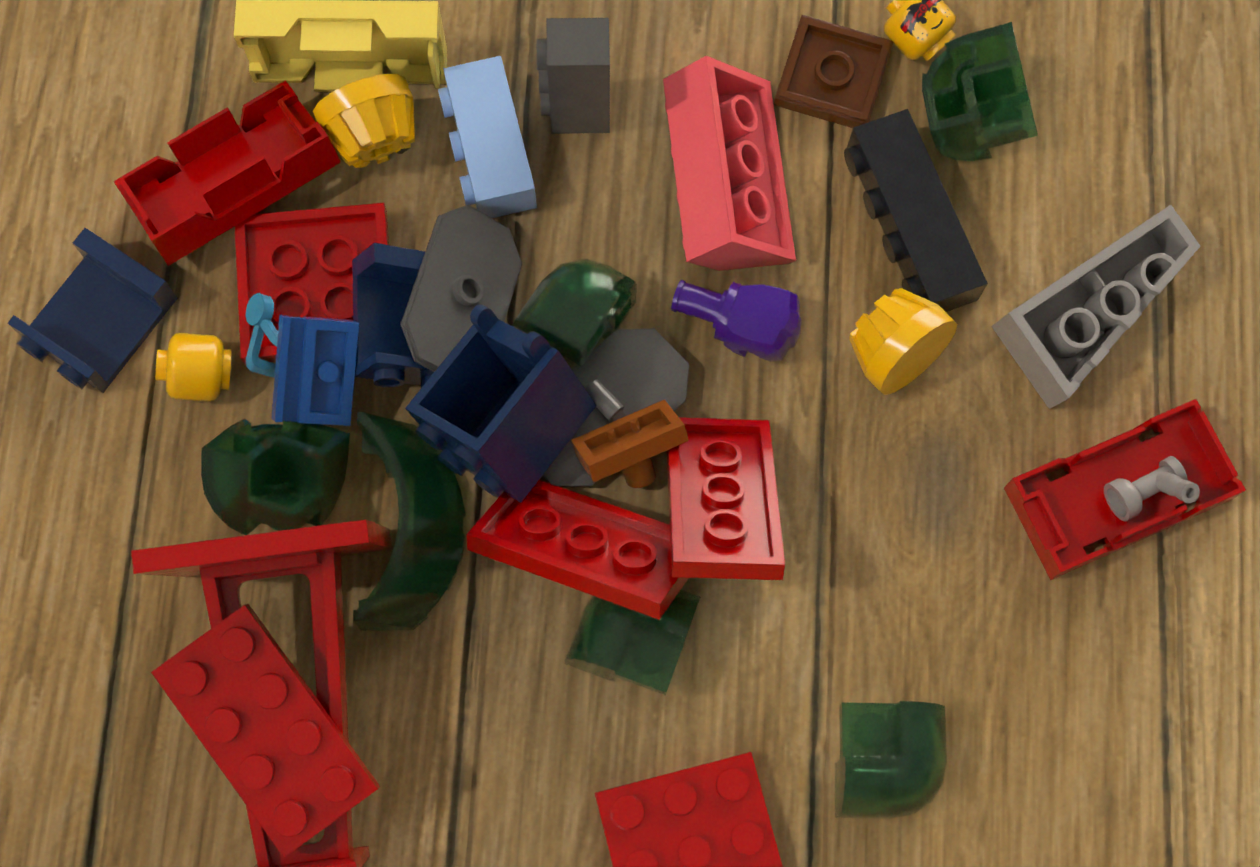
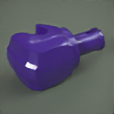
(746, 316)

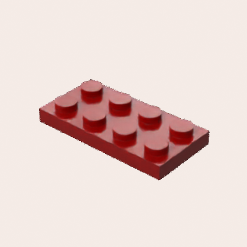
(725, 502)
(582, 546)
(265, 730)

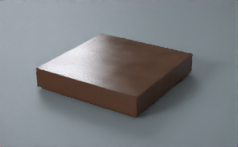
(833, 72)

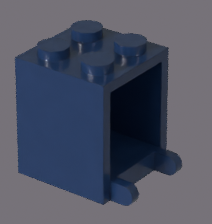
(500, 406)

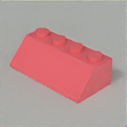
(727, 167)

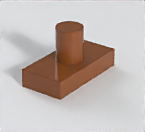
(631, 444)

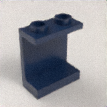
(380, 296)
(97, 315)

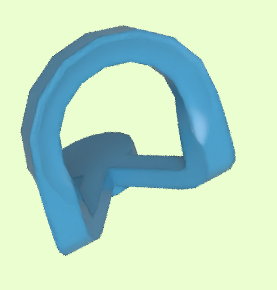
(259, 314)

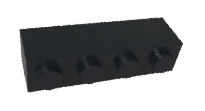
(914, 212)

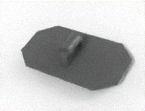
(464, 265)
(622, 377)

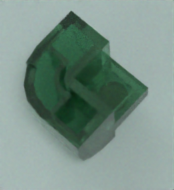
(978, 95)
(578, 307)
(274, 474)
(630, 644)
(889, 758)

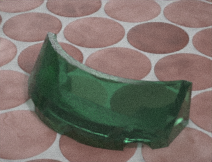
(428, 532)

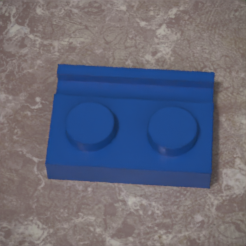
(315, 370)

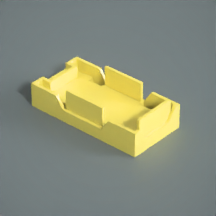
(341, 40)

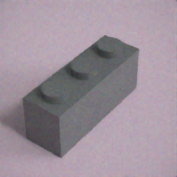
(575, 75)

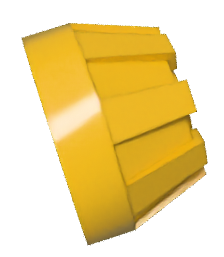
(369, 119)
(900, 339)

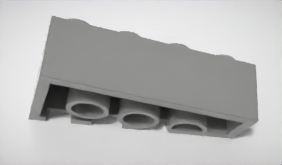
(1084, 313)

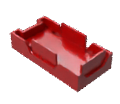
(227, 171)
(1073, 510)

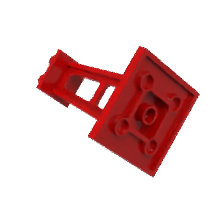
(305, 551)

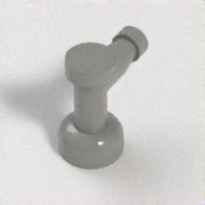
(1171, 478)

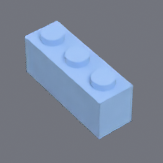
(487, 138)

